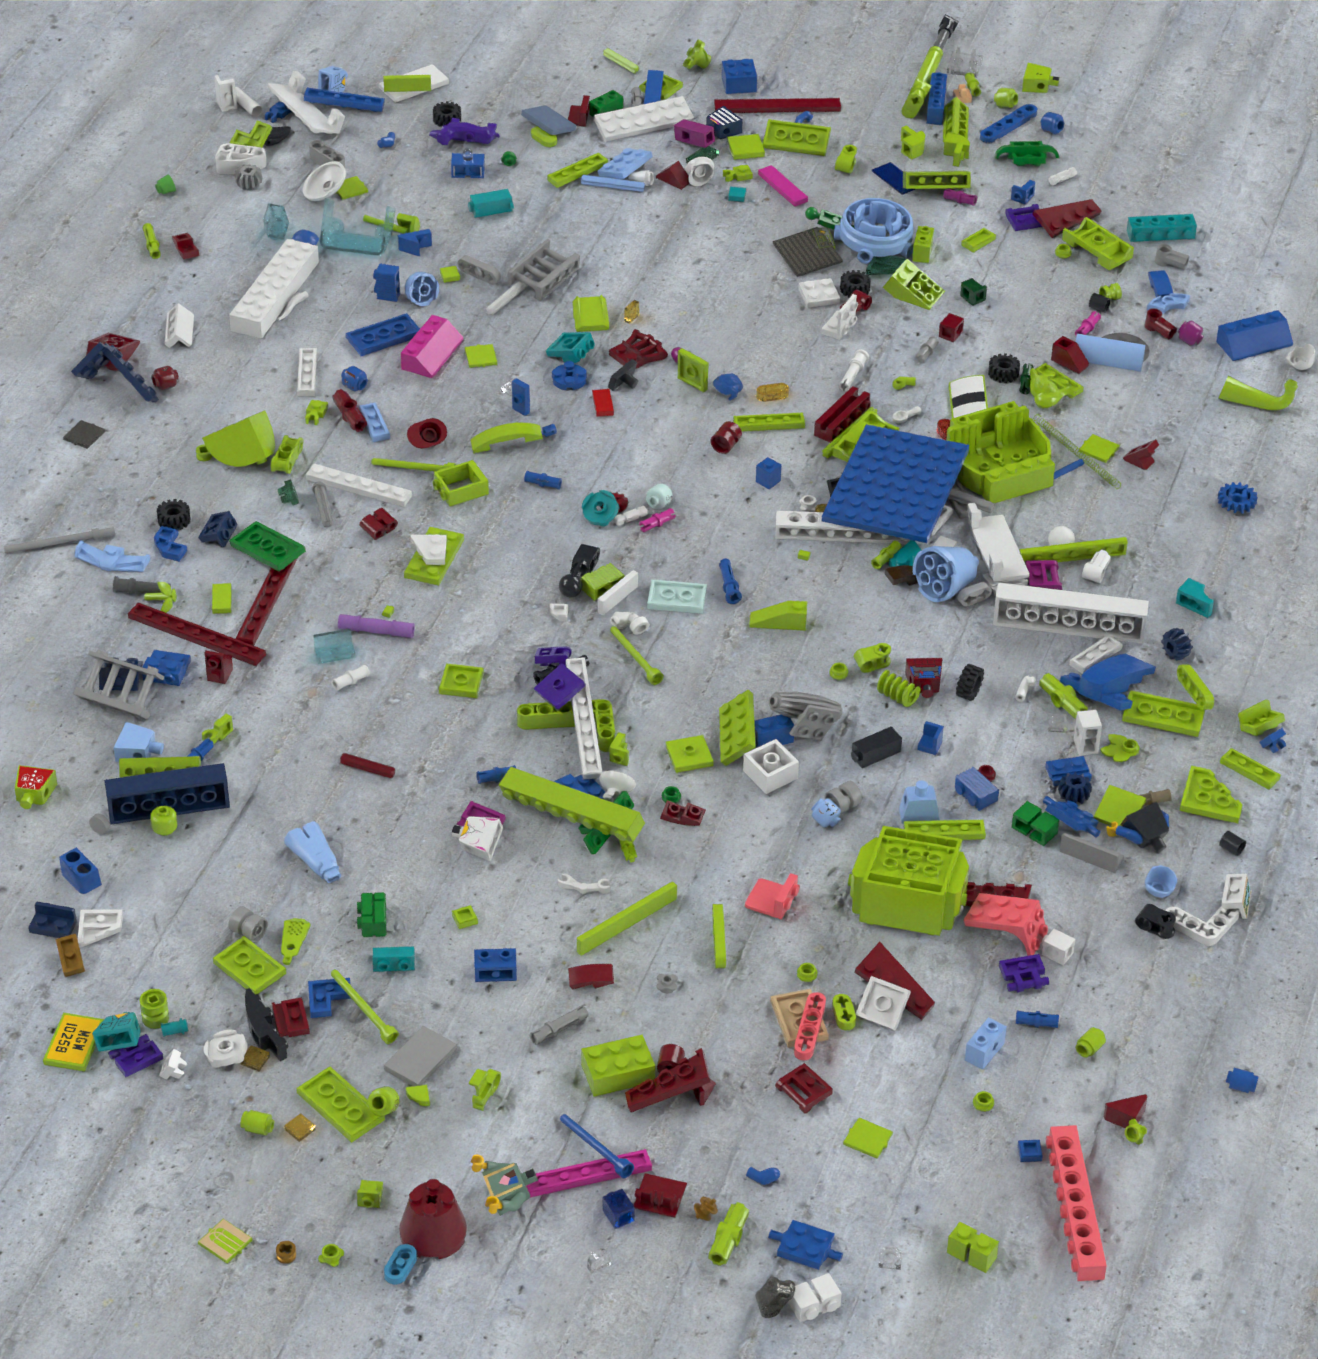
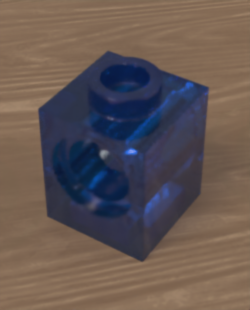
(618, 1208)

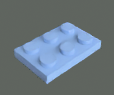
(625, 163)

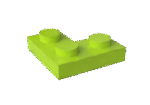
(256, 138)

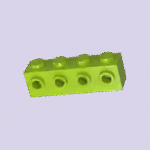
(141, 766)

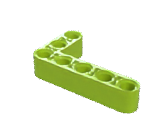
(546, 716)

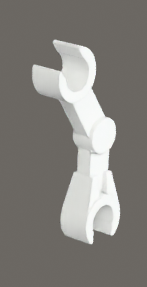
(570, 883)

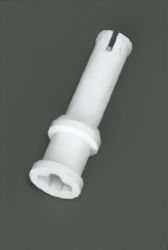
(855, 365)

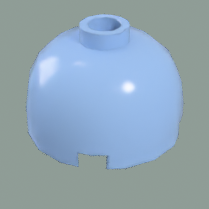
(421, 288)

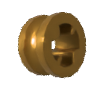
(283, 1257)

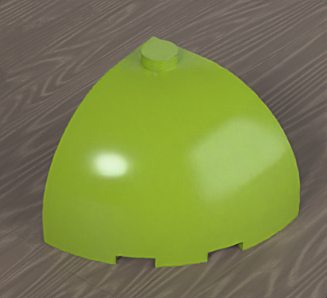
(243, 441)

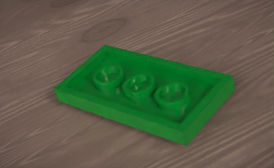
(267, 546)

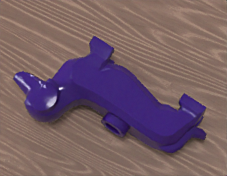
(465, 132)

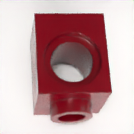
(951, 327)

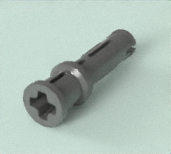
(132, 586)

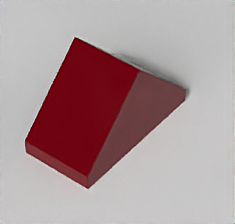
(674, 175)
(1124, 1110)

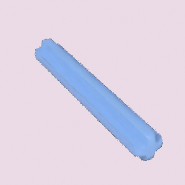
(613, 183)

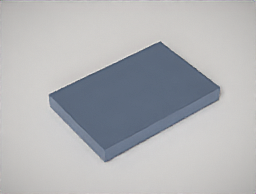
(548, 120)

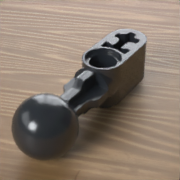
(582, 563)

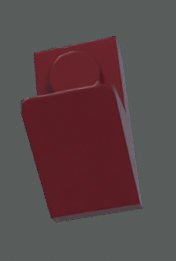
(1142, 455)

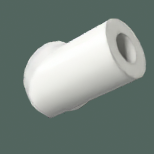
(1024, 686)

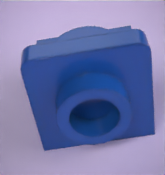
(1024, 193)

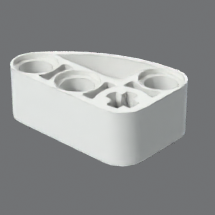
(232, 156)

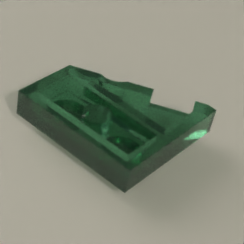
(884, 265)

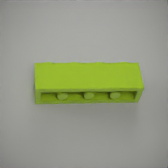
(936, 179)

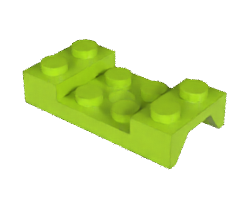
(1100, 242)

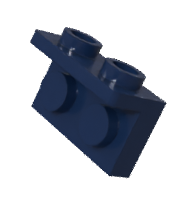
(219, 528)
(52, 920)

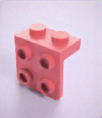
(772, 897)

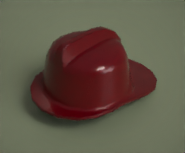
(427, 433)

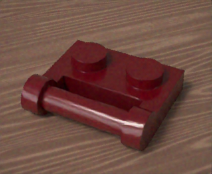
(809, 1083)

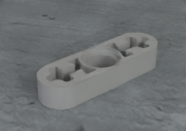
(469, 265)

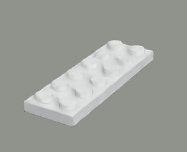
(642, 118)

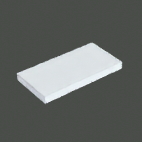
(437, 80)

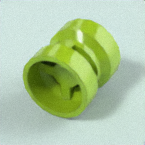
(1113, 291)

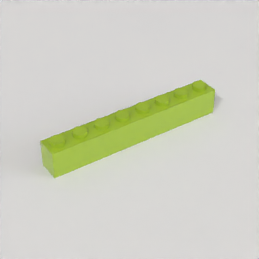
(571, 804)

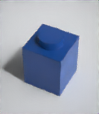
(768, 473)

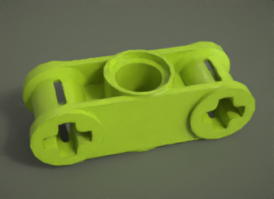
(287, 454)

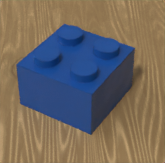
(739, 76)

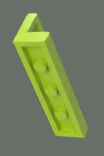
(955, 118)

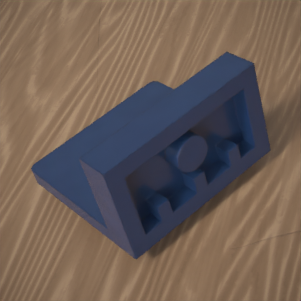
(121, 676)

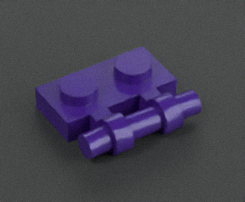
(1023, 967)
(137, 1057)

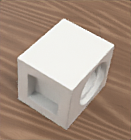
(1058, 946)

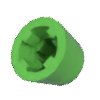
(165, 185)

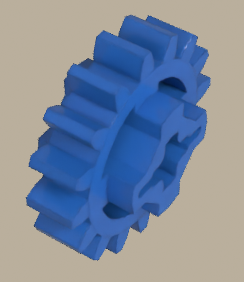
(1236, 497)

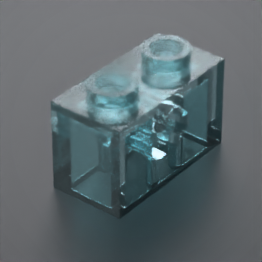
(276, 221)

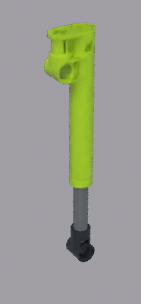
(930, 64)

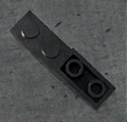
(261, 1027)

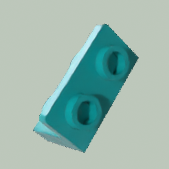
(393, 959)

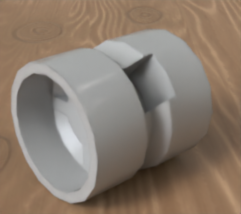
(845, 796)
(248, 924)

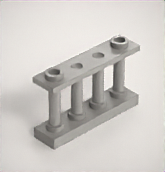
(549, 281)
(121, 703)

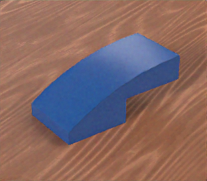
(1160, 282)

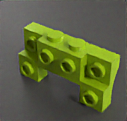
(846, 445)

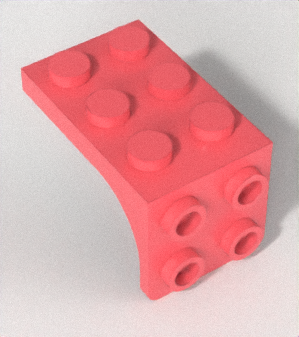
(1010, 914)

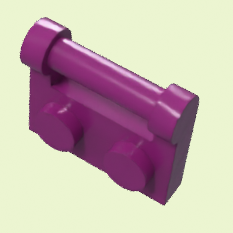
(1038, 575)

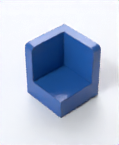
(931, 738)

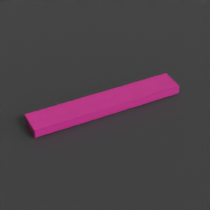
(586, 1174)

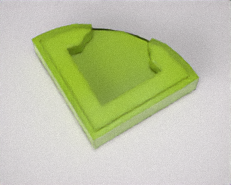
(418, 1094)

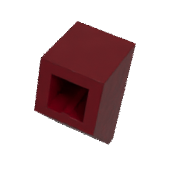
(1068, 354)
(218, 666)

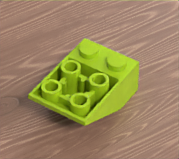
(913, 286)

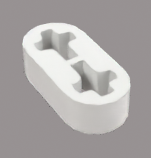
(974, 594)

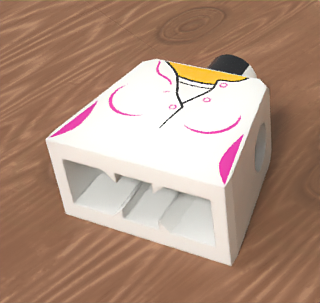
(479, 836)

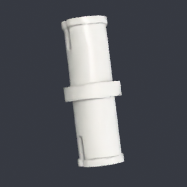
(350, 677)

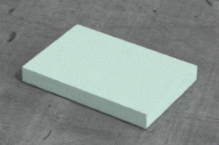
(677, 596)

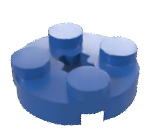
(569, 376)

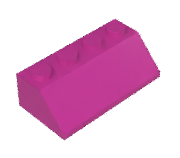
(430, 347)

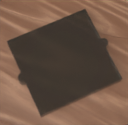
(84, 434)

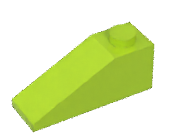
(785, 616)

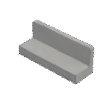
(1090, 852)

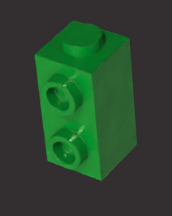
(606, 103)

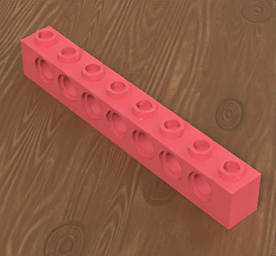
(1077, 1203)

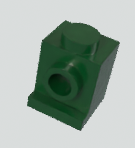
(973, 291)

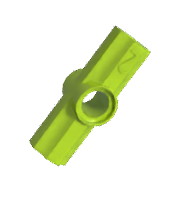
(1062, 695)
(728, 1234)

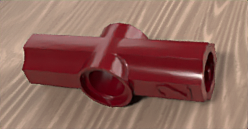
(349, 410)

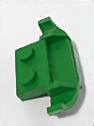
(1026, 152)

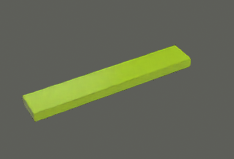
(1076, 551)
(626, 918)

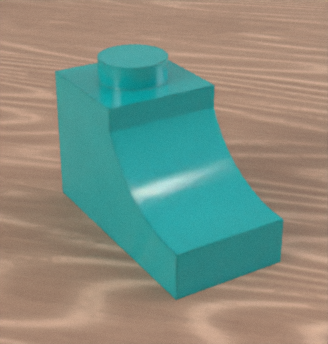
(1192, 597)

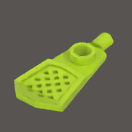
(293, 936)

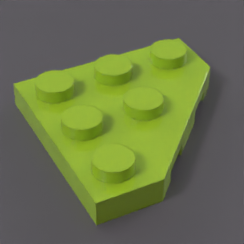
(1208, 797)

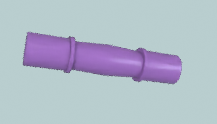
(376, 626)

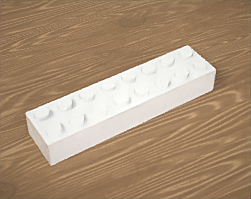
(274, 288)
(1070, 612)

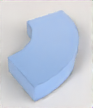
(1173, 301)

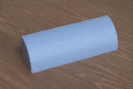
(1112, 352)

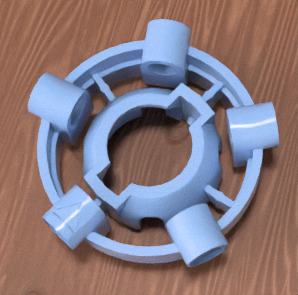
(871, 239)

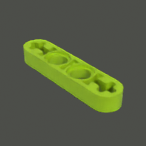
(1195, 687)
(719, 935)

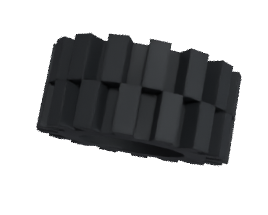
(445, 112)
(854, 281)
(1004, 368)
(173, 514)
(970, 682)

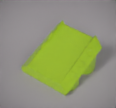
(590, 314)

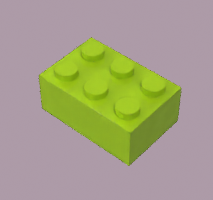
(617, 1065)

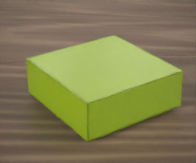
(449, 274)
(464, 917)

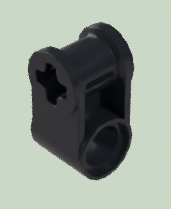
(1155, 919)

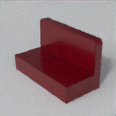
(579, 114)

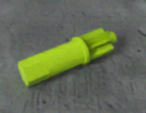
(628, 849)

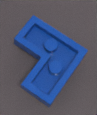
(321, 994)

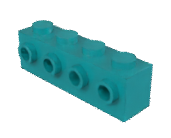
(1161, 227)

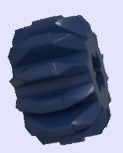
(1176, 644)
(1075, 788)

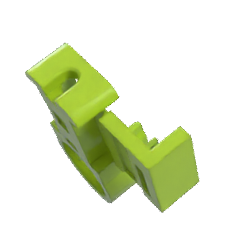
(485, 1086)

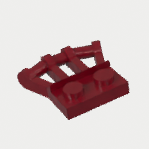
(627, 350)

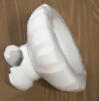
(615, 783)

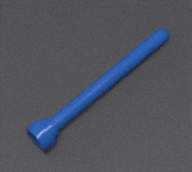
(622, 1166)

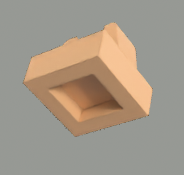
(963, 94)

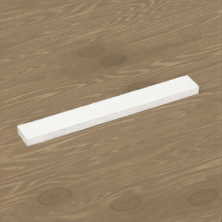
(585, 723)

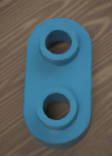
(397, 1268)

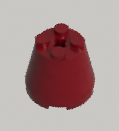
(433, 1221)

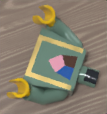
(505, 1184)

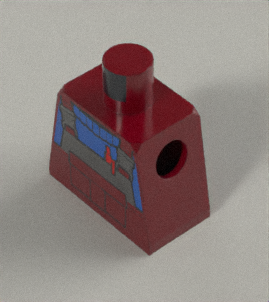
(924, 674)

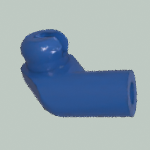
(763, 1177)

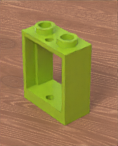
(458, 473)

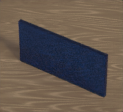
(893, 176)

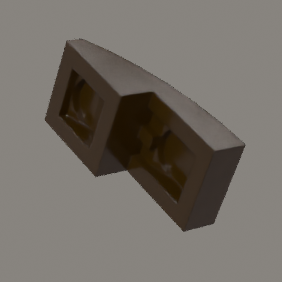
(901, 574)

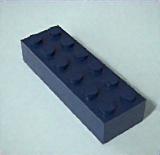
(181, 789)

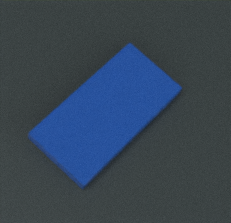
(383, 334)

